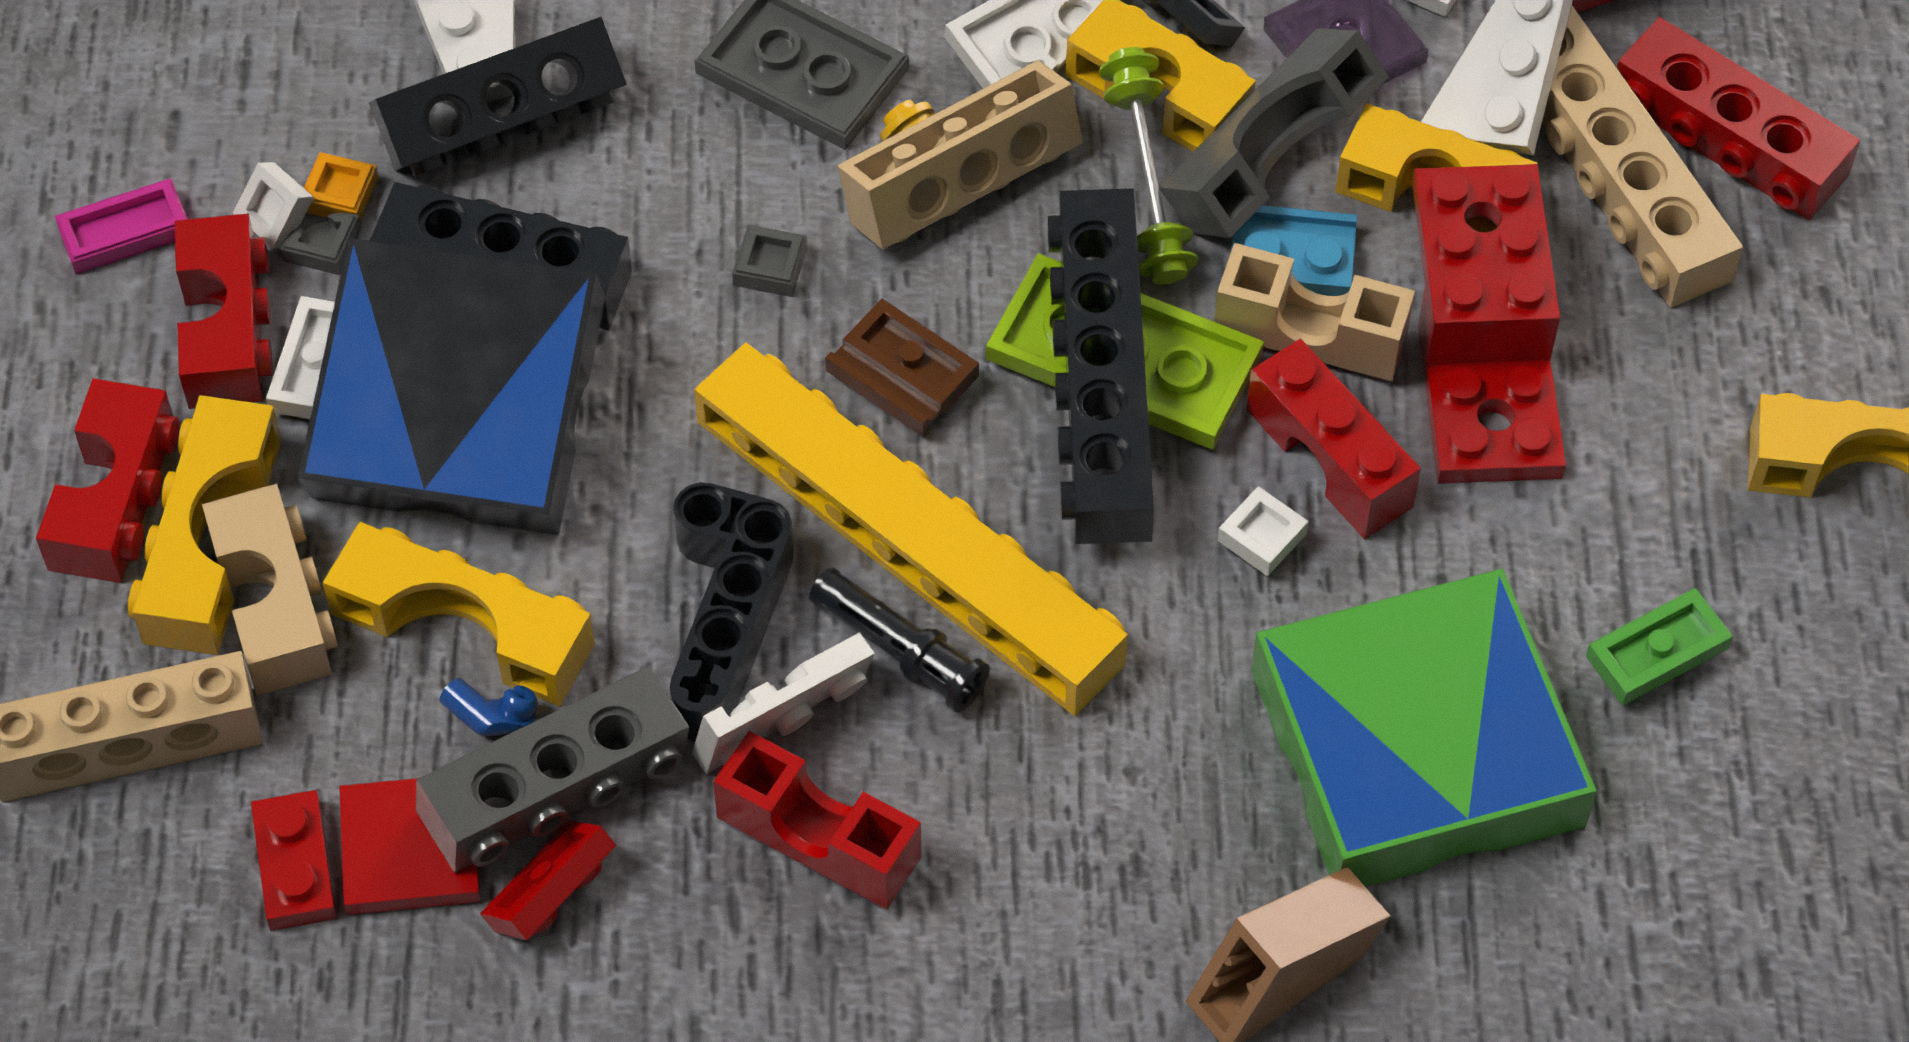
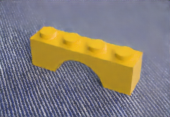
(1805, 439)
(390, 581)
(184, 593)

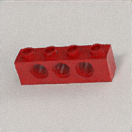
(1738, 119)

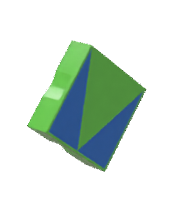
(1422, 729)

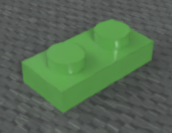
(1659, 646)

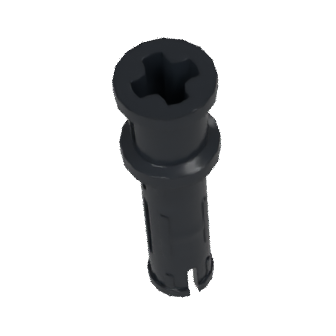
(921, 653)

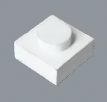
(273, 203)
(1262, 531)

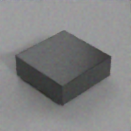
(770, 260)

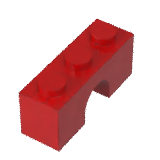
(221, 266)
(1363, 465)
(100, 526)
(774, 801)

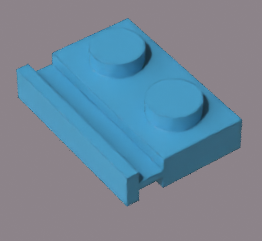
(1315, 239)

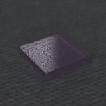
(1376, 20)

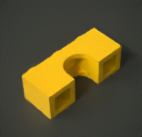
(1200, 85)
(1389, 146)

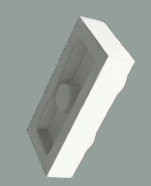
(301, 359)

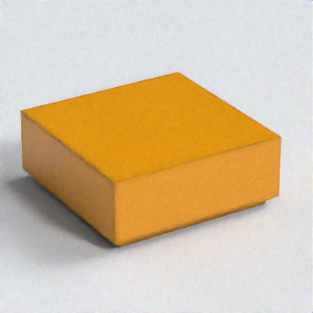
(340, 185)

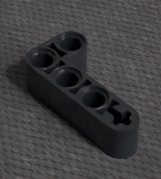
(721, 615)

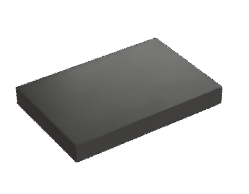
(803, 67)

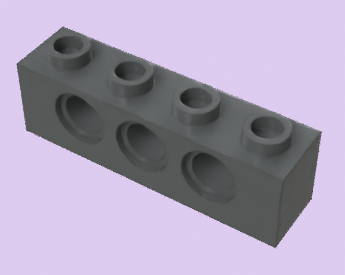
(569, 739)

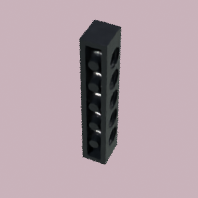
(1117, 504)

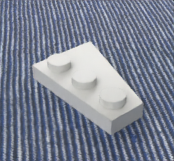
(469, 32)
(1015, 33)
(1504, 76)
(831, 673)

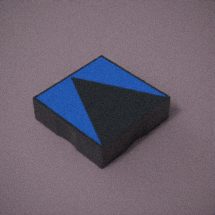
(452, 385)

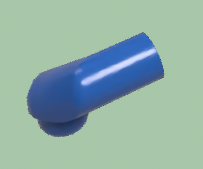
(490, 716)

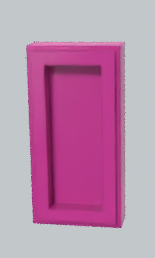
(120, 225)

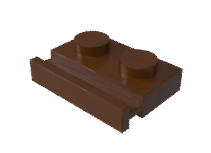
(902, 367)

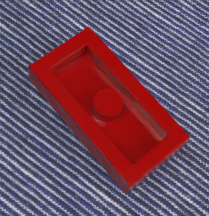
(293, 860)
(560, 867)

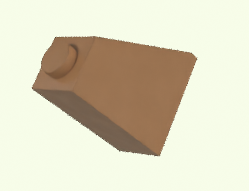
(1285, 954)

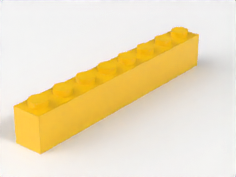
(912, 528)

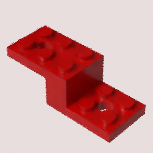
(1488, 323)

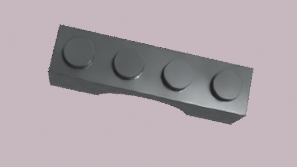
(1312, 87)

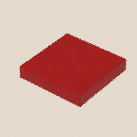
(392, 856)

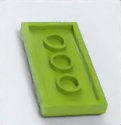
(1191, 363)

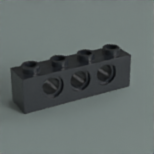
(580, 49)
(483, 228)

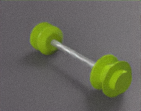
(1132, 91)

